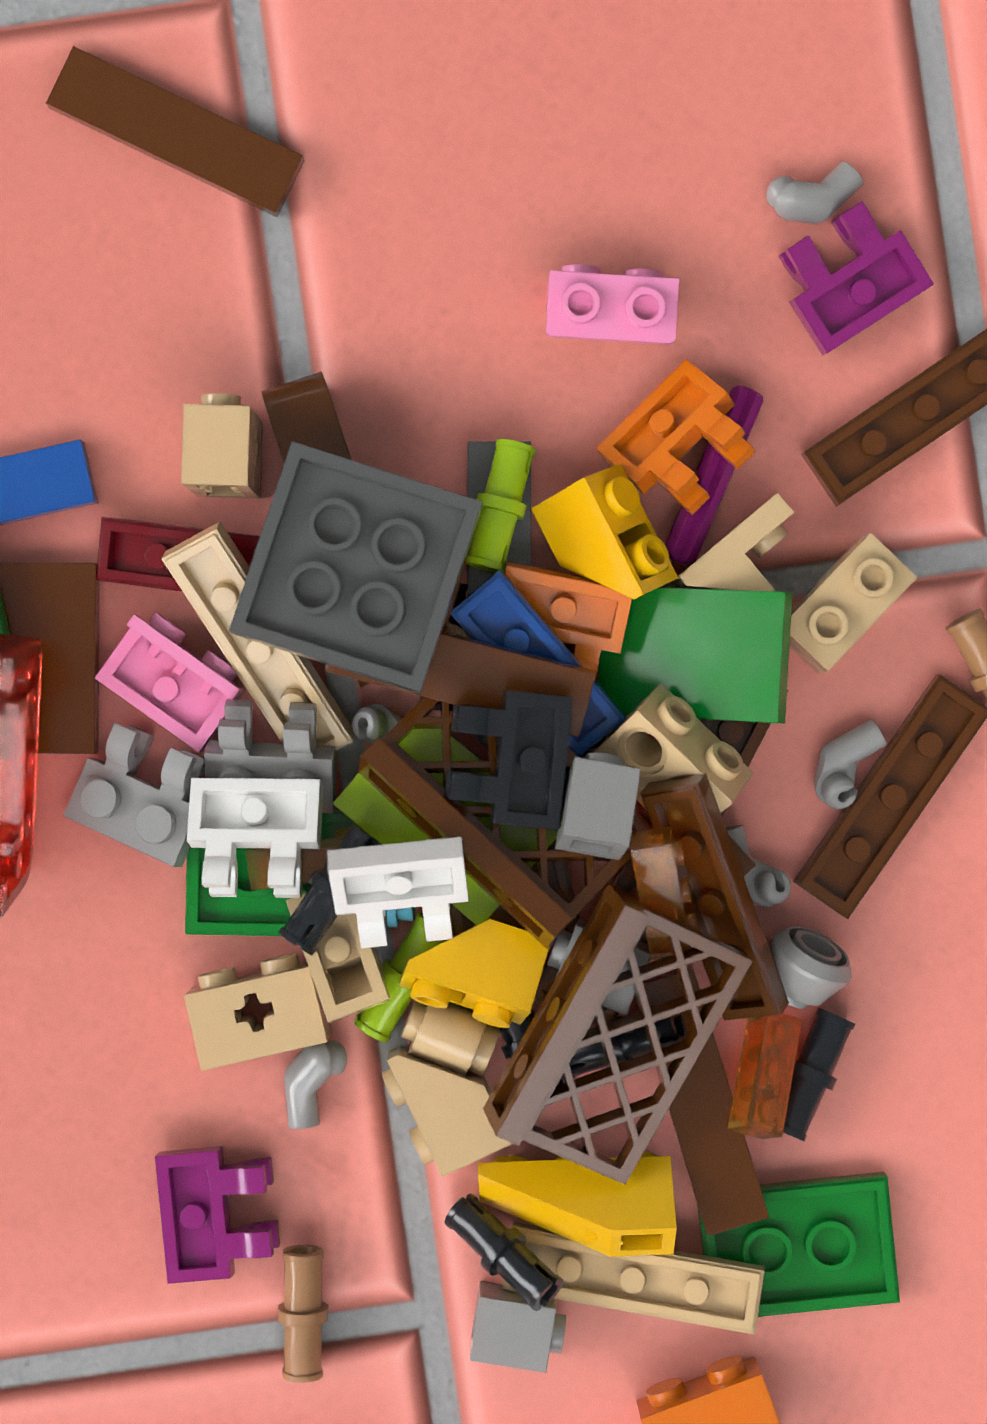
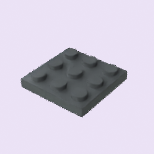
(356, 567)

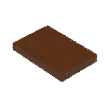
(63, 610)

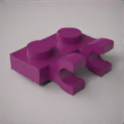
(861, 291)
(197, 1217)

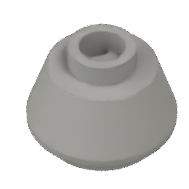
(809, 965)

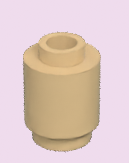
(450, 1037)

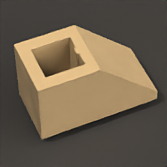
(446, 1111)

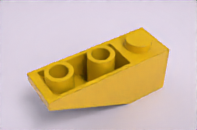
(587, 1205)

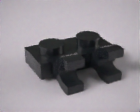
(528, 760)

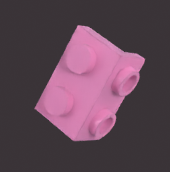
(611, 306)
(170, 680)

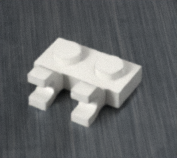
(254, 814)
(397, 877)

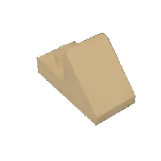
(727, 565)
(342, 971)

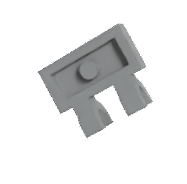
(298, 758)
(134, 810)

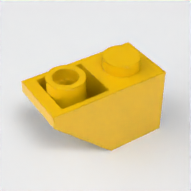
(605, 534)
(483, 969)

